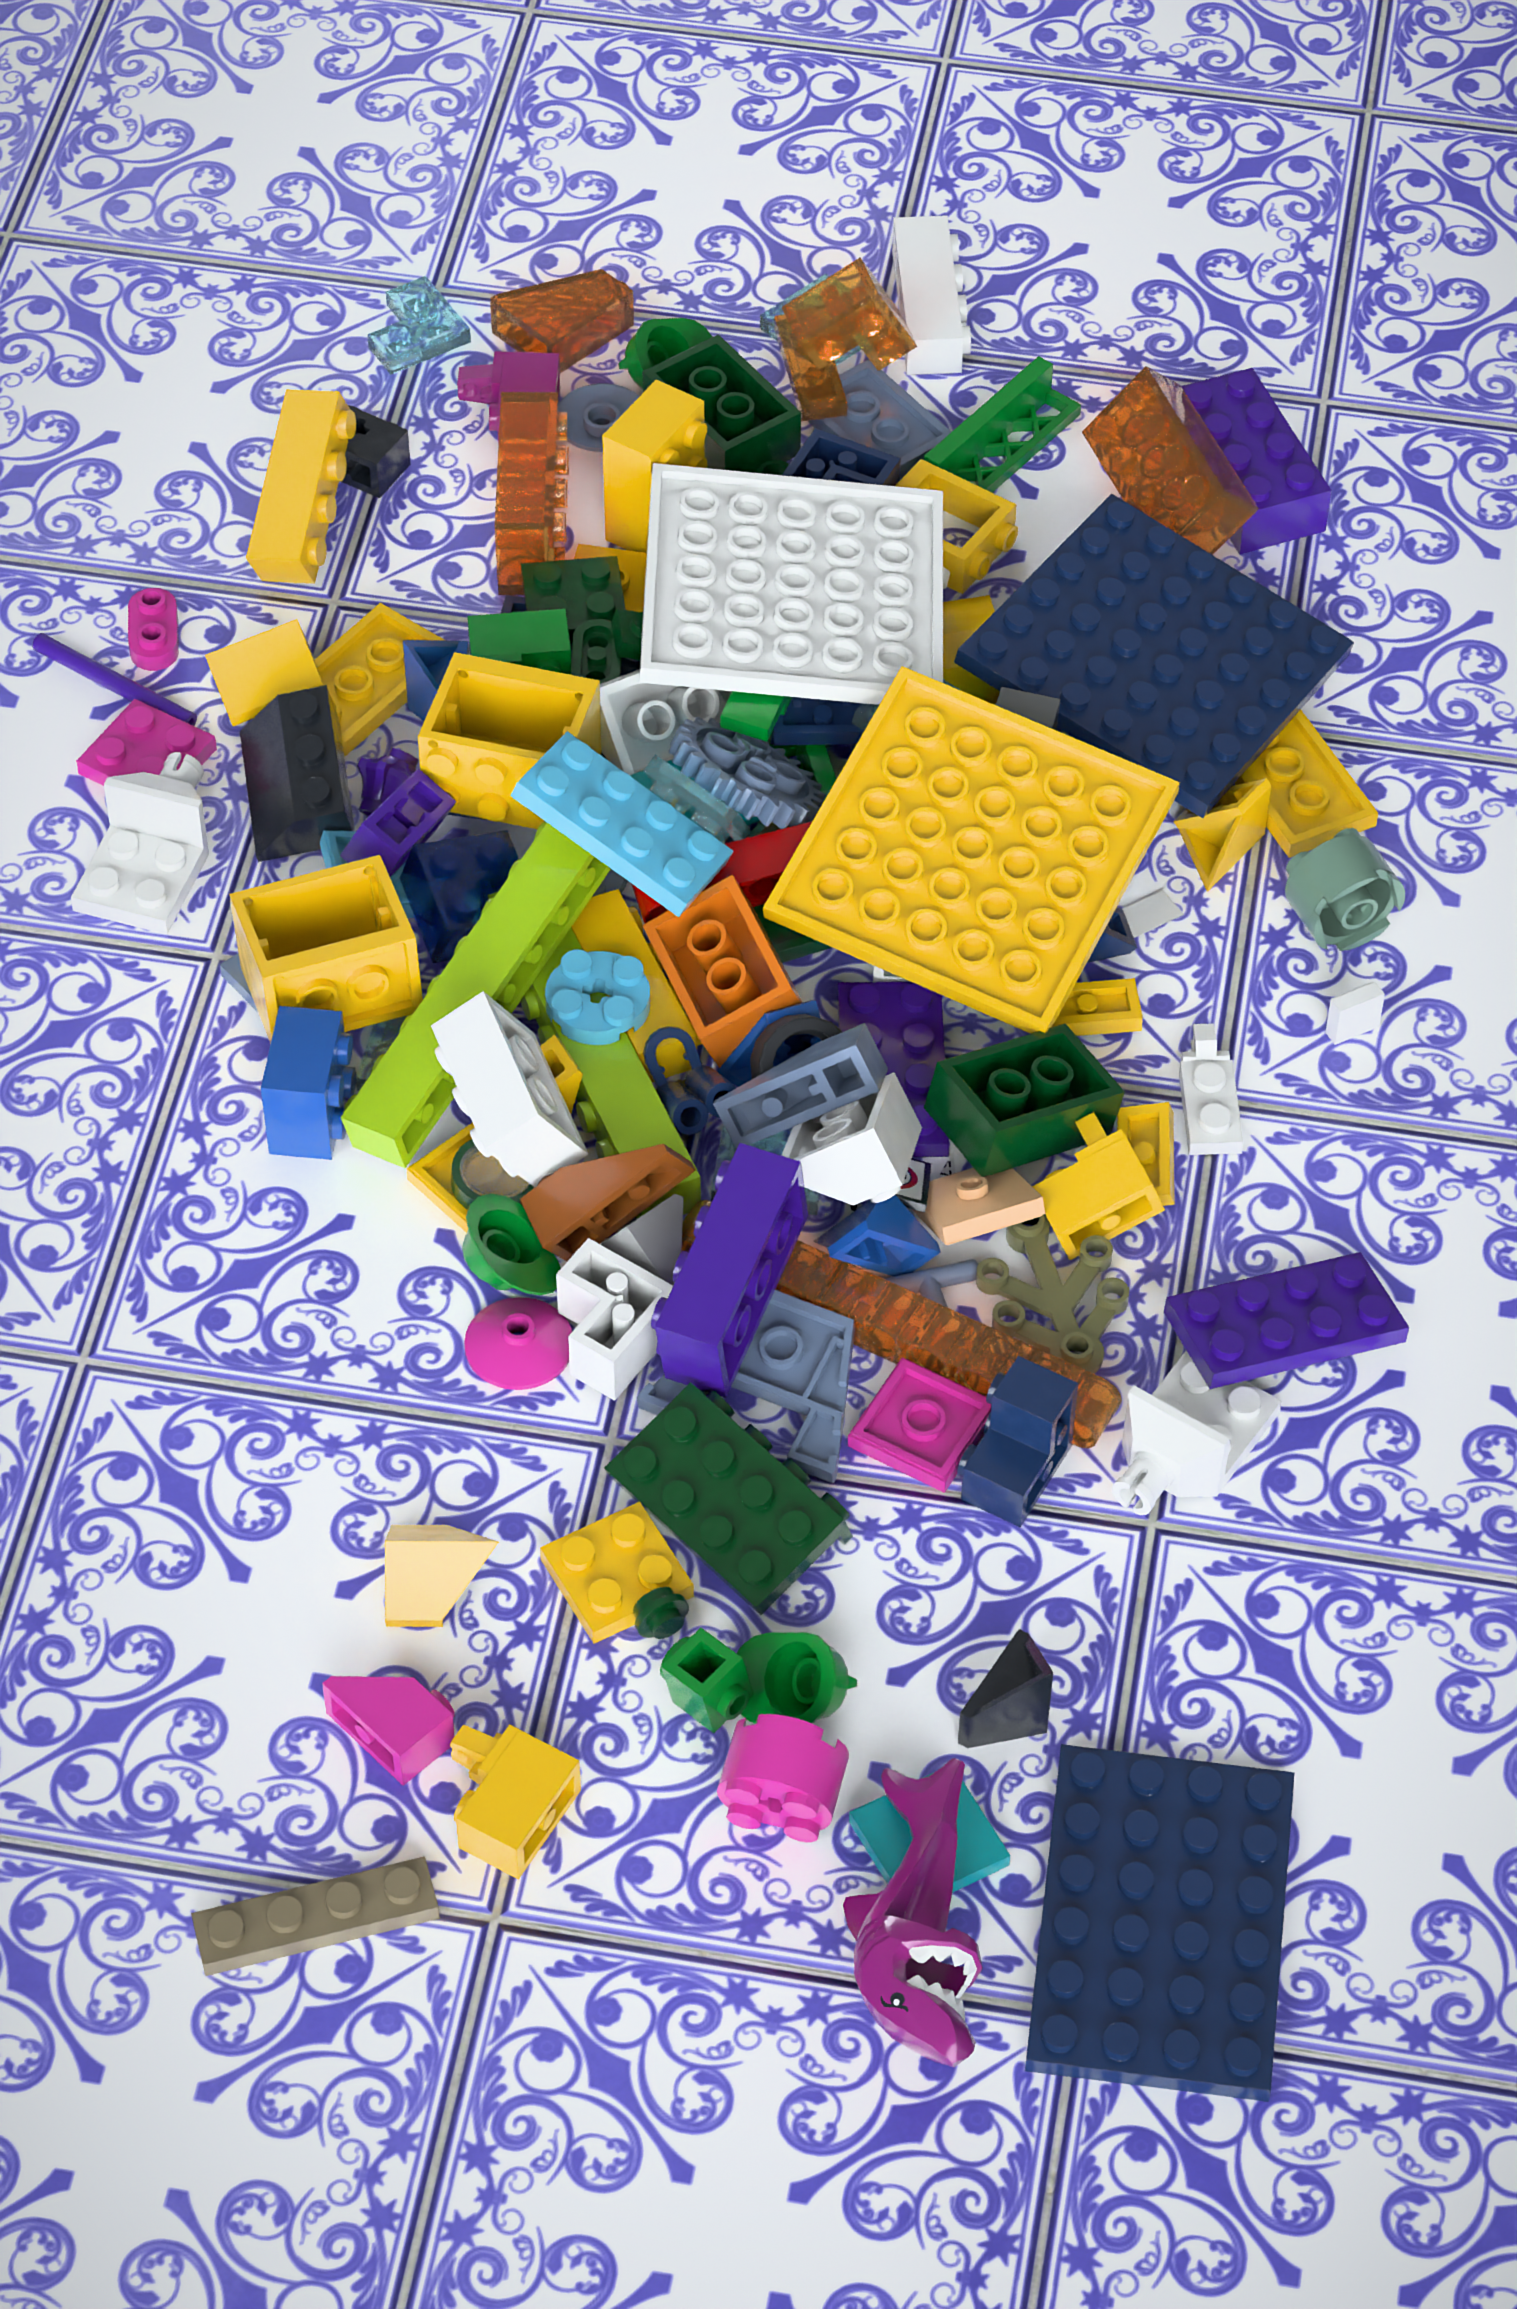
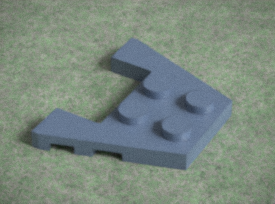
(796, 1362)

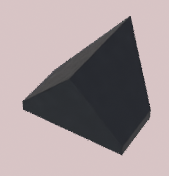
(1011, 1697)

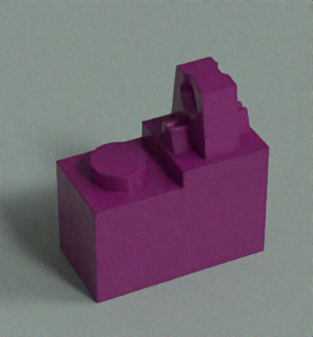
(508, 374)

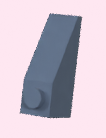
(804, 1087)

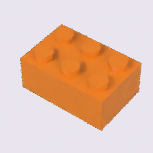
(721, 966)

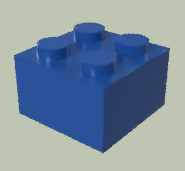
(307, 1082)

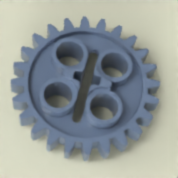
(746, 773)

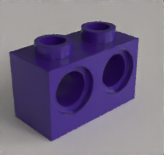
(400, 822)

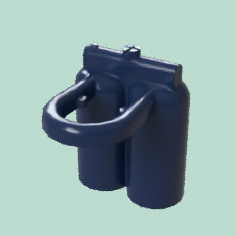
(687, 1099)

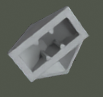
(653, 1239)

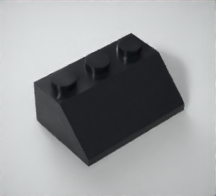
(295, 774)

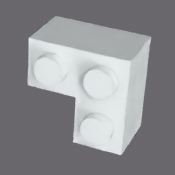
(613, 1313)

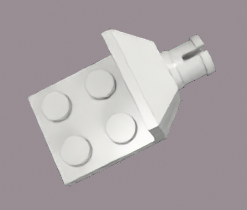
(149, 849)
(1189, 1436)

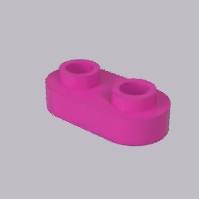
(153, 629)

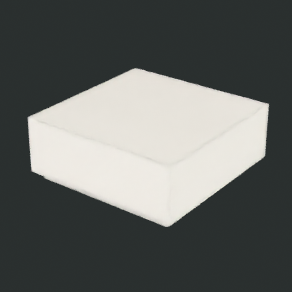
(1354, 1012)

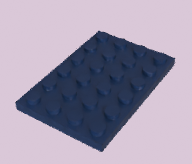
(1162, 1923)

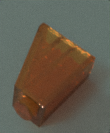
(564, 315)

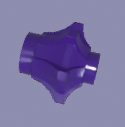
(383, 777)

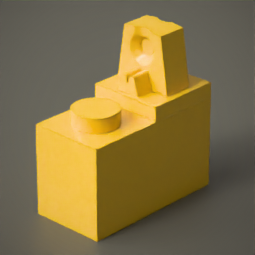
(1100, 1192)
(519, 1795)

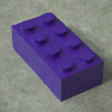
(1266, 457)
(730, 1269)

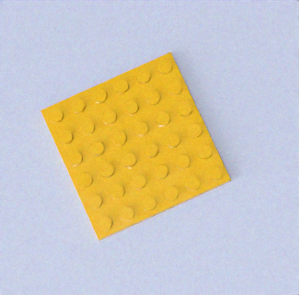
(972, 851)

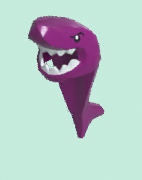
(904, 1927)

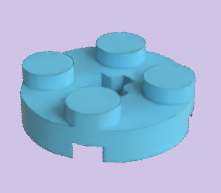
(593, 972)

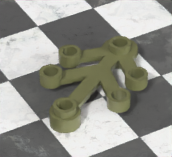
(1053, 1297)

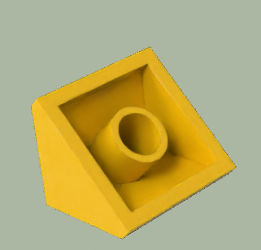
(261, 668)

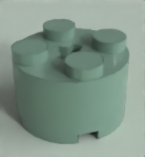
(1343, 890)

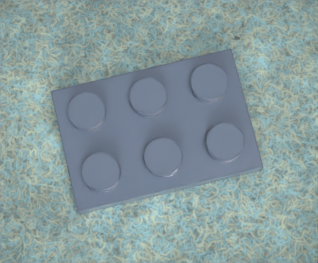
(884, 417)

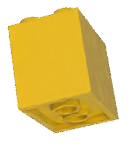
(495, 725)
(329, 945)

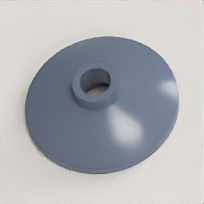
(593, 411)

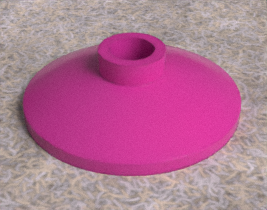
(523, 1359)

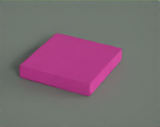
(921, 1424)

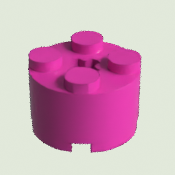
(782, 1776)

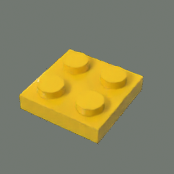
(611, 1567)

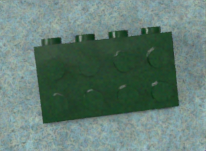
(729, 1496)

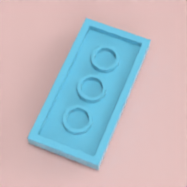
(622, 823)

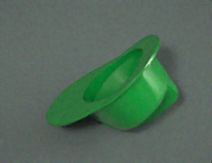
(659, 341)
(505, 1248)
(794, 1676)

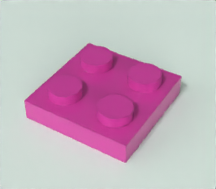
(141, 743)

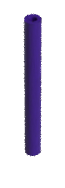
(108, 678)

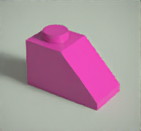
(392, 1720)

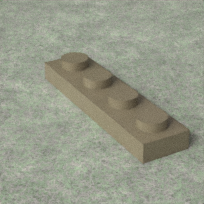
(315, 1916)

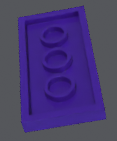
(910, 1038)
(1285, 1320)

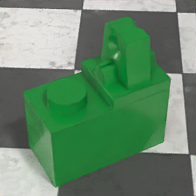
(523, 638)

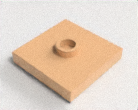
(974, 1205)

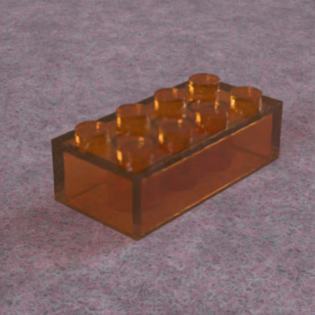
(1169, 461)
(530, 485)

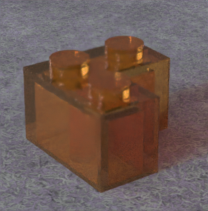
(847, 313)

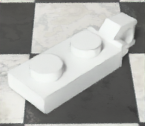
(1209, 1096)

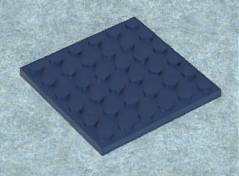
(1157, 651)

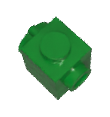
(706, 1679)

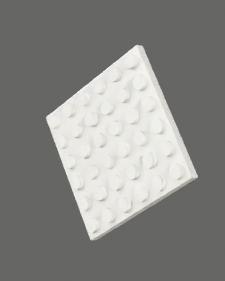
(790, 584)

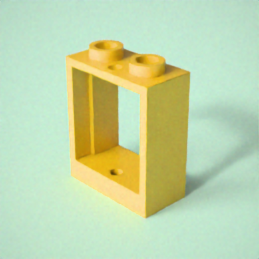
(976, 506)

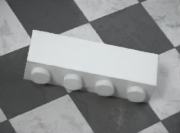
(929, 294)

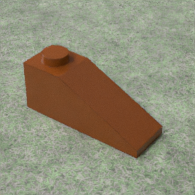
(600, 1196)

